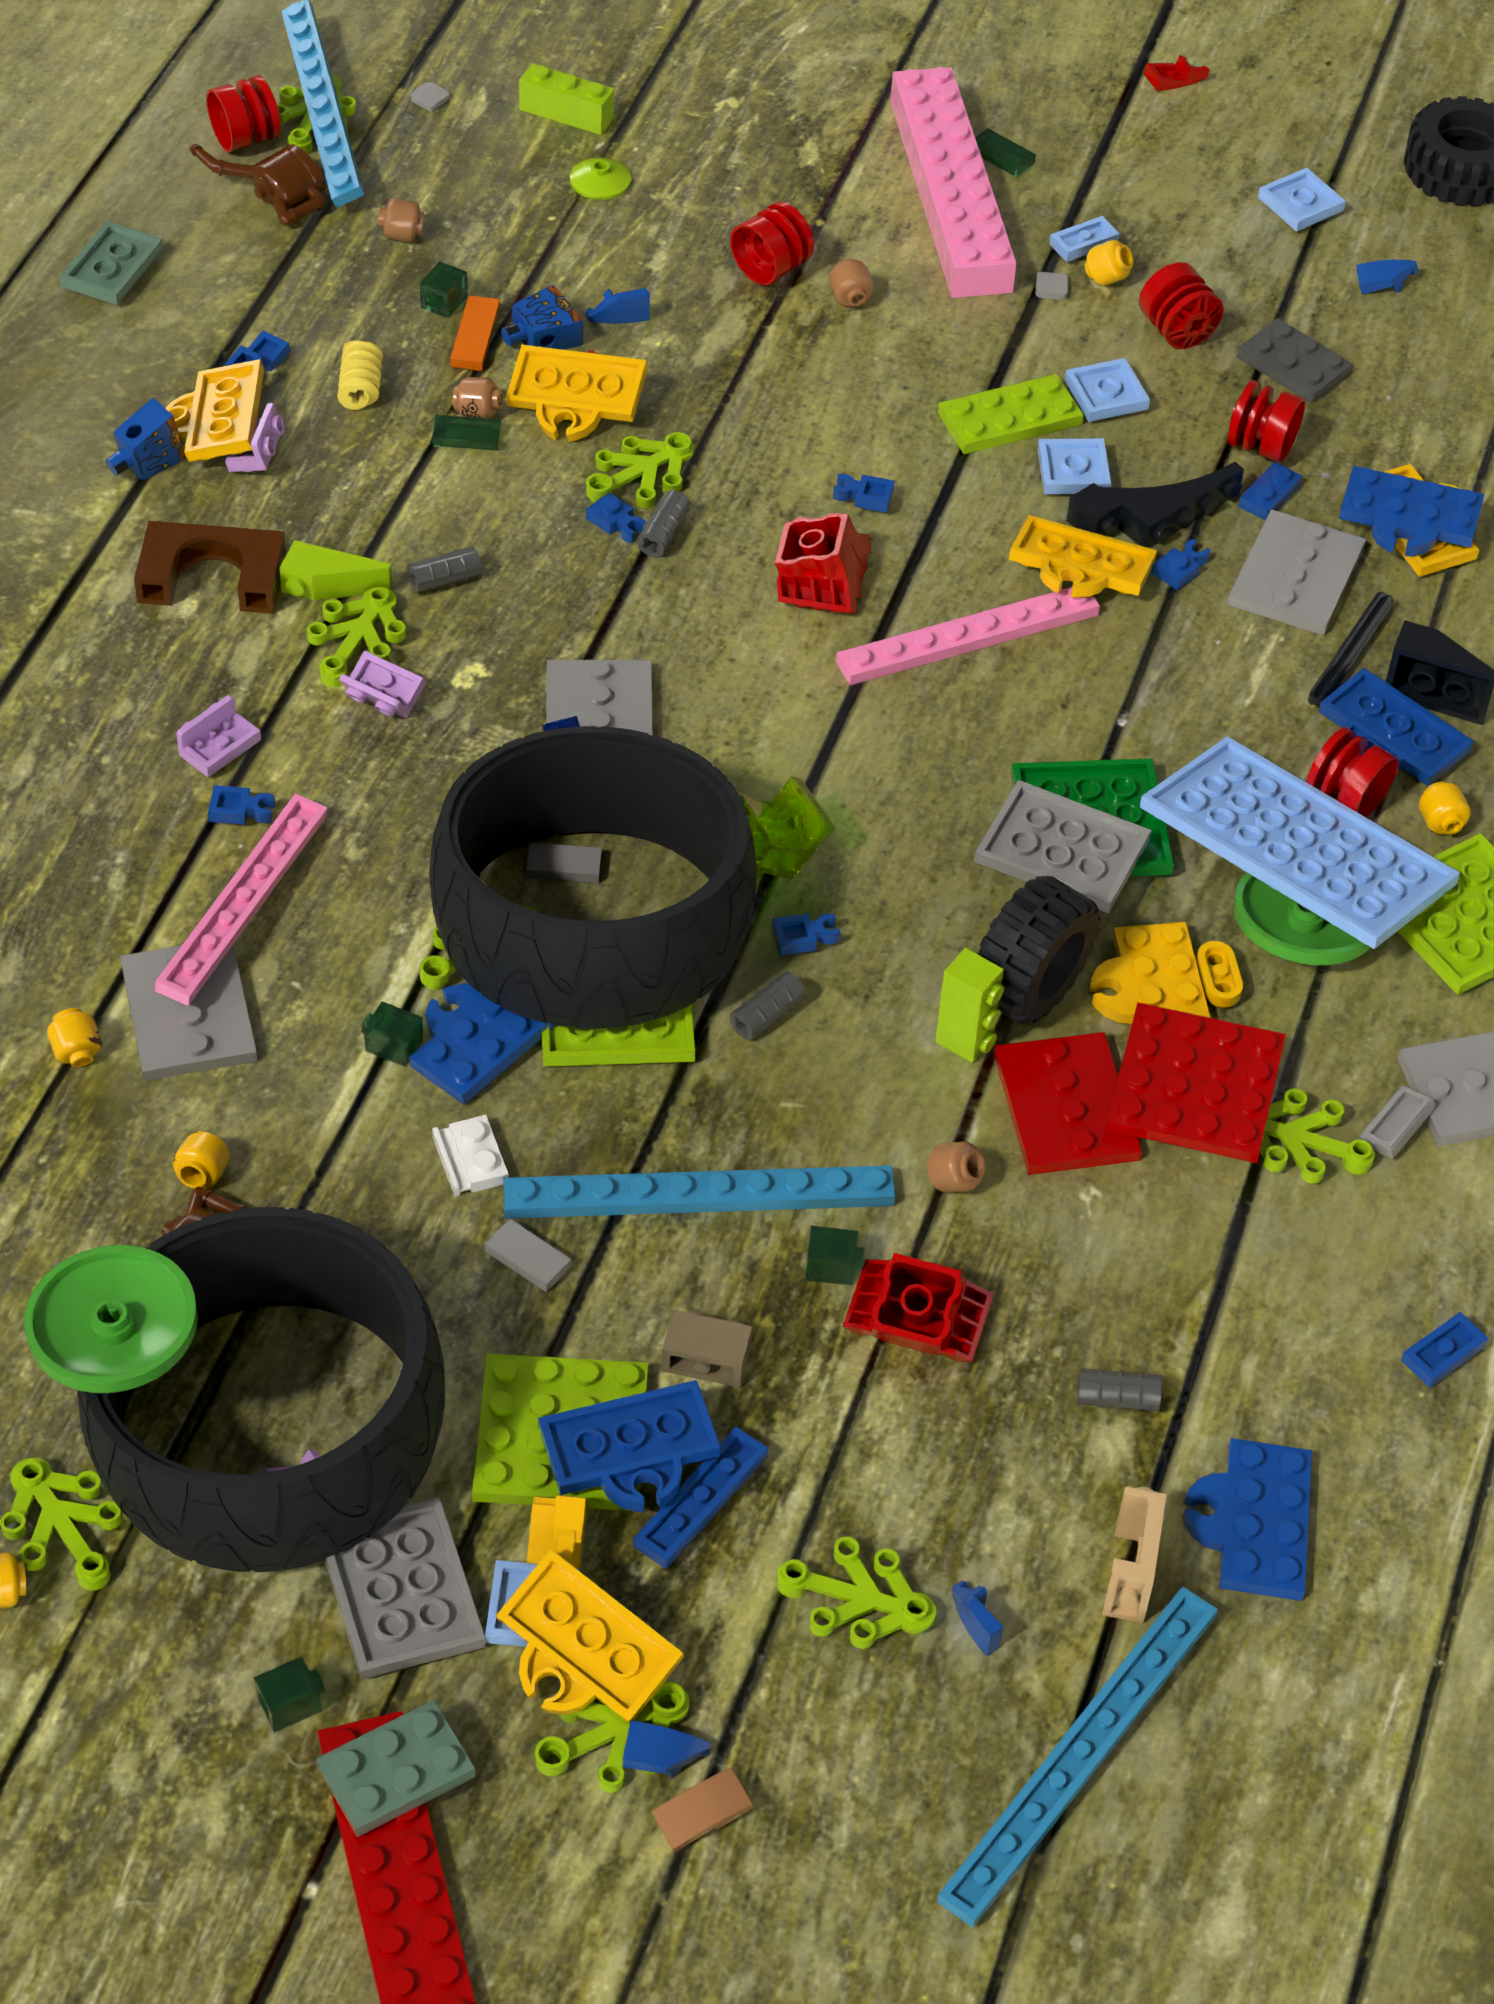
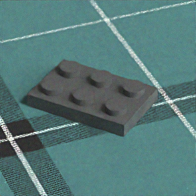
(1294, 360)

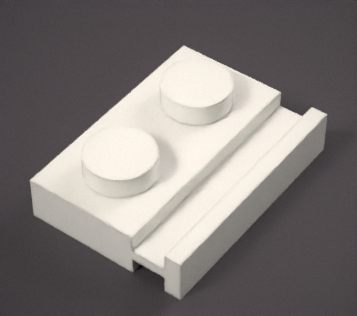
(470, 1155)

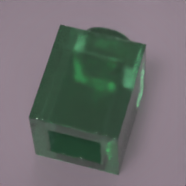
(443, 289)
(392, 1033)
(833, 1255)
(289, 1693)

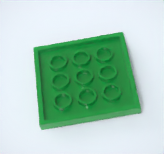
(1113, 789)

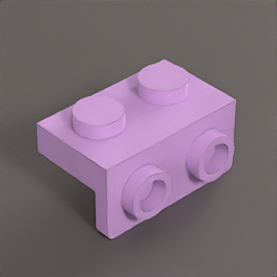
(263, 444)
(384, 684)
(216, 737)

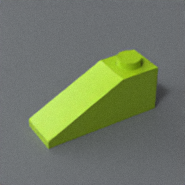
(329, 573)

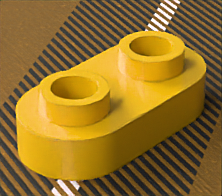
(1221, 981)

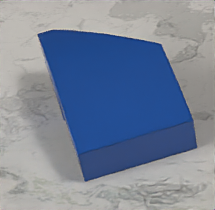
(1384, 274)
(622, 307)
(265, 347)
(978, 1621)
(661, 1749)

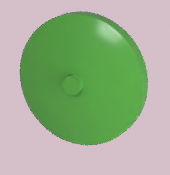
(1288, 928)
(111, 1319)

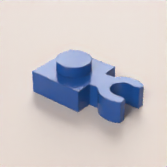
(868, 493)
(615, 515)
(1180, 567)
(236, 804)
(800, 934)

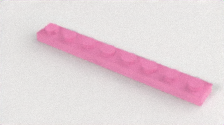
(964, 635)
(240, 900)

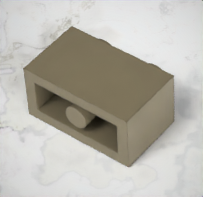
(706, 1348)

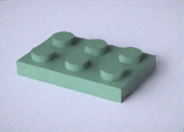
(111, 262)
(395, 1768)

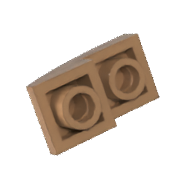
(702, 1808)

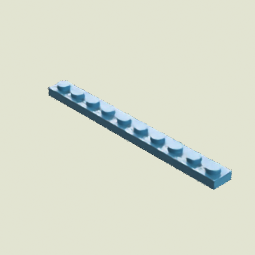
(322, 103)
(698, 1191)
(1076, 1757)

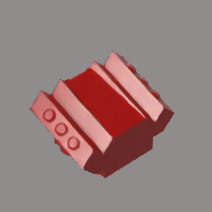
(822, 563)
(919, 1307)

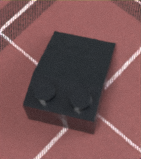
(1440, 674)

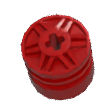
(243, 113)
(771, 243)
(1181, 305)
(1260, 419)
(1352, 772)

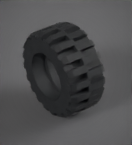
(1453, 151)
(1040, 945)

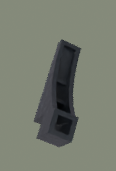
(1156, 512)

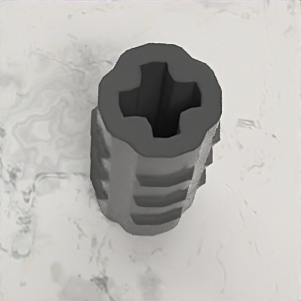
(663, 523)
(444, 569)
(767, 1005)
(1119, 1389)

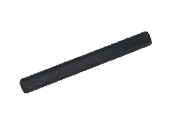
(1350, 648)

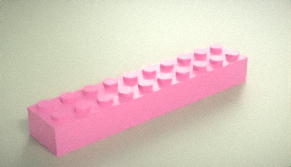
(952, 183)

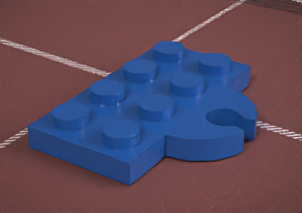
(1410, 510)
(1397, 724)
(472, 1042)
(630, 1443)
(1256, 1518)

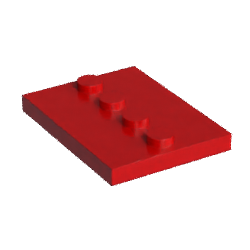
(1062, 1102)

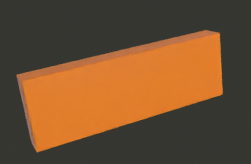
(475, 333)

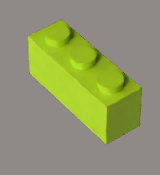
(566, 99)
(969, 1005)

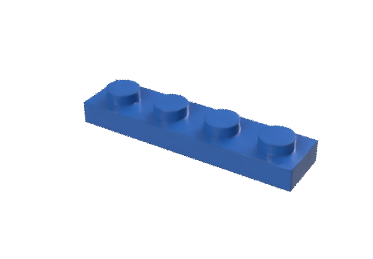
(700, 1498)

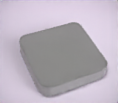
(430, 96)
(1051, 285)

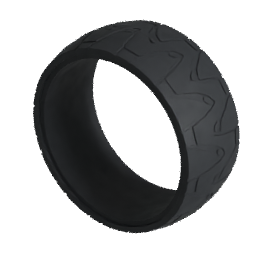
(580, 968)
(317, 1506)

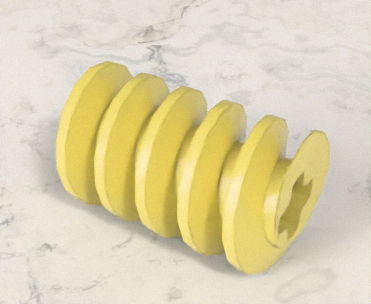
(359, 374)

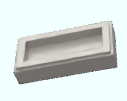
(564, 862)
(1398, 1121)
(528, 1255)

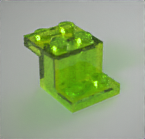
(786, 829)

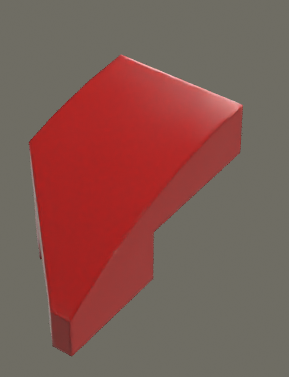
(1173, 76)

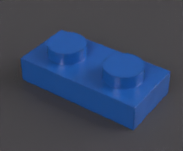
(1270, 490)
(1444, 1349)

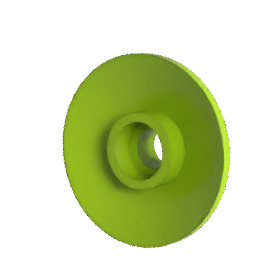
(600, 178)

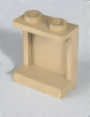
(1132, 1582)

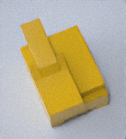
(557, 1526)

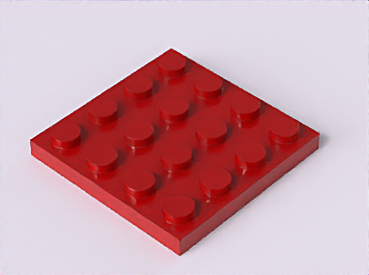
(1196, 1082)

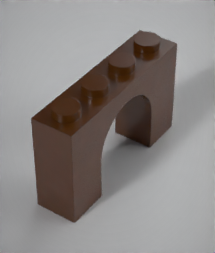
(176, 546)

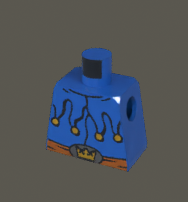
(545, 322)
(147, 442)

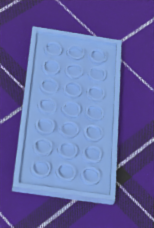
(1300, 841)

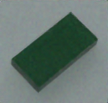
(1004, 152)
(466, 432)

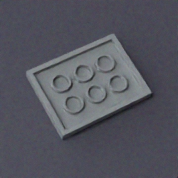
(1297, 572)
(601, 693)
(1062, 839)
(181, 1037)
(1459, 1080)
(405, 1594)

